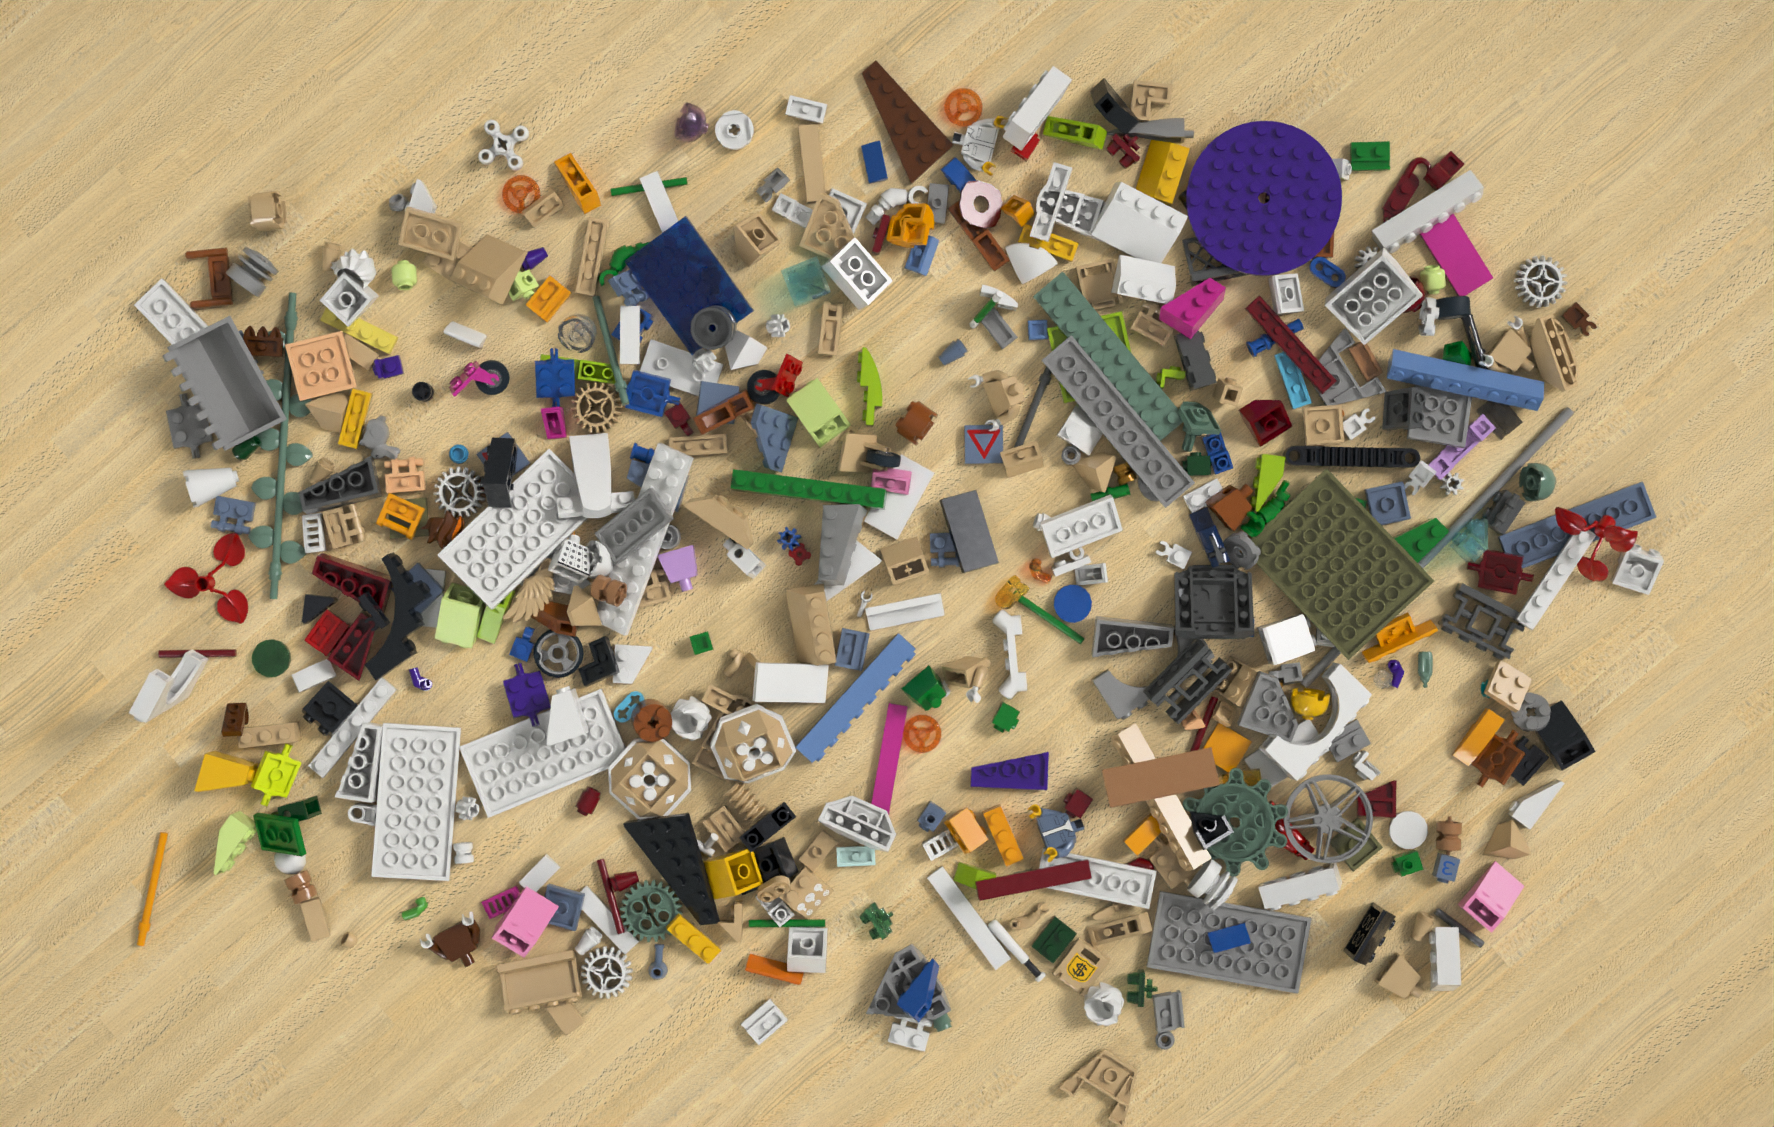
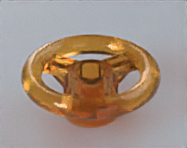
(962, 100)
(521, 200)
(934, 727)

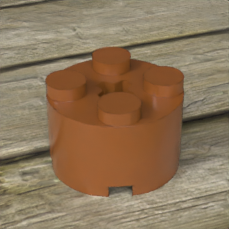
(916, 422)
(642, 715)

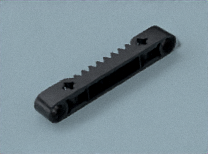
(1351, 456)

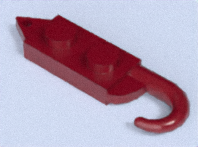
(1403, 190)

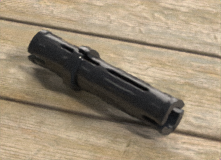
(1469, 322)

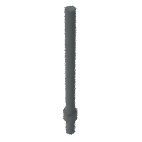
(1044, 381)

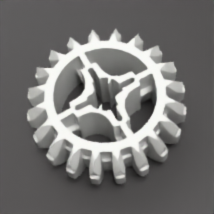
(1540, 289)
(465, 484)
(614, 973)

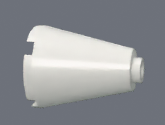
(209, 483)

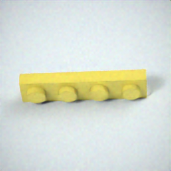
(363, 331)

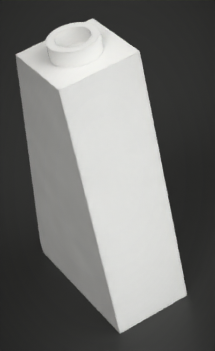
(861, 562)

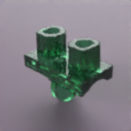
(880, 920)
(1138, 979)

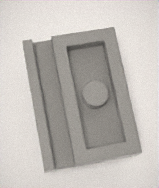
(1349, 742)
(1168, 1011)

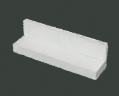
(905, 611)

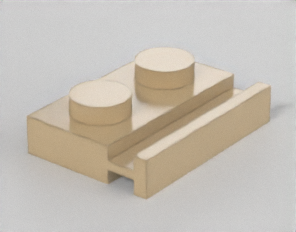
(726, 827)

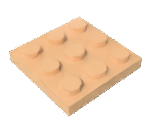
(321, 365)

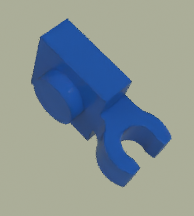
(522, 646)

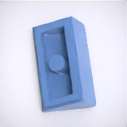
(922, 256)

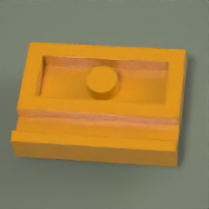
(548, 299)

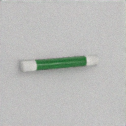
(986, 309)

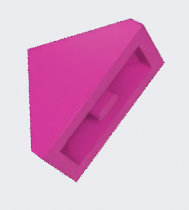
(554, 422)

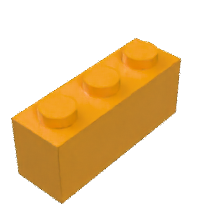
(1003, 835)

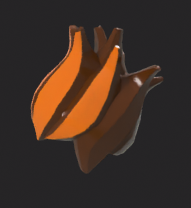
(444, 529)

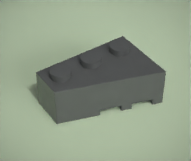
(1195, 360)

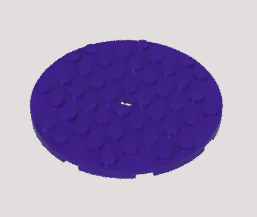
(1300, 188)

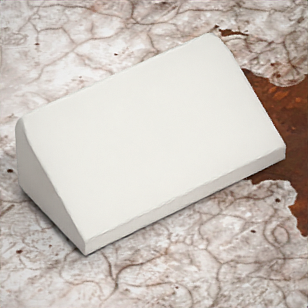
(465, 334)
(540, 873)

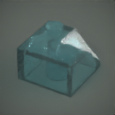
(806, 282)

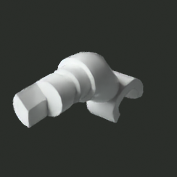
(892, 198)

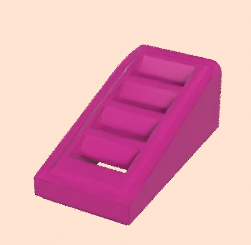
(515, 893)

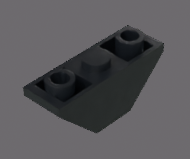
(1113, 107)
(767, 826)

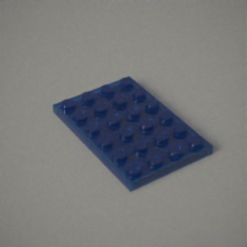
(684, 278)

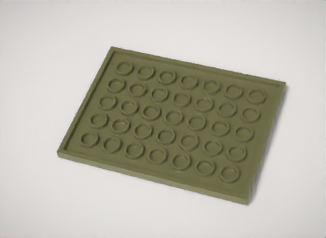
(1339, 564)

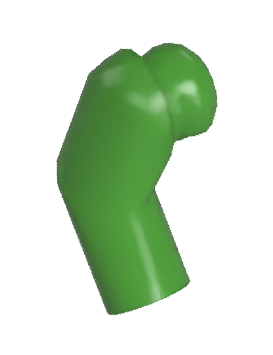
(416, 911)

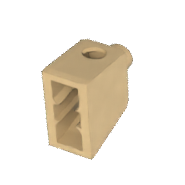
(1400, 978)

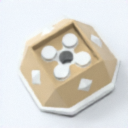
(747, 730)
(655, 759)

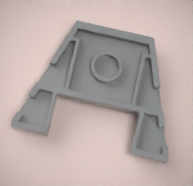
(1345, 387)

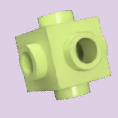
(523, 285)

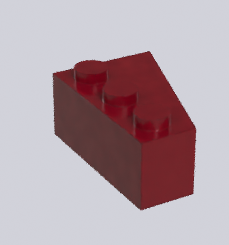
(354, 646)

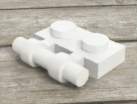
(909, 1036)

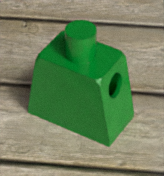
(925, 689)

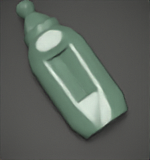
(1425, 667)

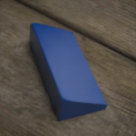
(874, 162)
(1229, 937)

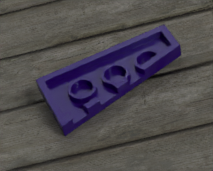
(1018, 773)

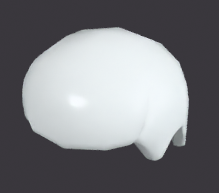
(289, 863)

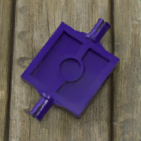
(526, 694)

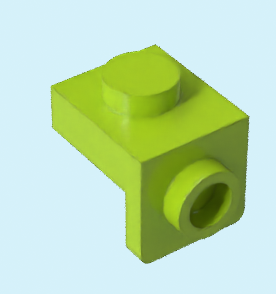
(1171, 373)

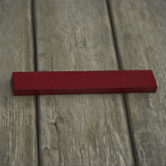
(1290, 344)
(1033, 879)

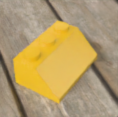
(1162, 170)

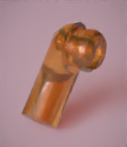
(1037, 573)

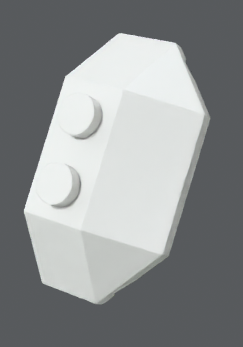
(859, 822)

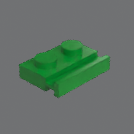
(1370, 156)

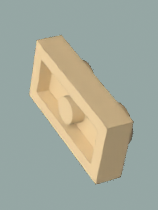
(543, 208)

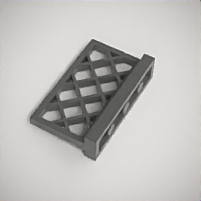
(1215, 273)

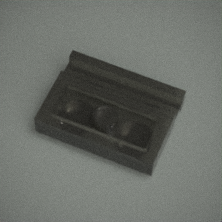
(1501, 417)

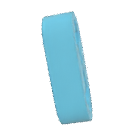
(625, 703)

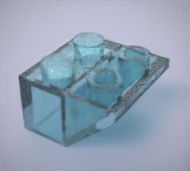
(1472, 541)

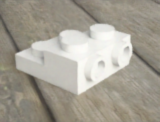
(1638, 569)

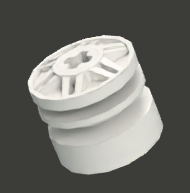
(1214, 886)

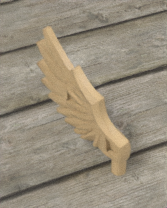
(533, 594)

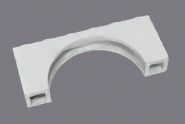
(165, 691)
(1347, 698)

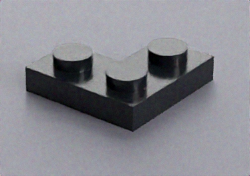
(603, 665)

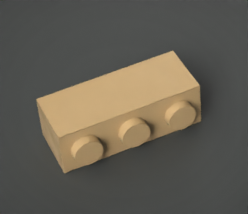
(269, 735)

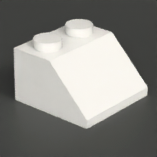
(807, 950)

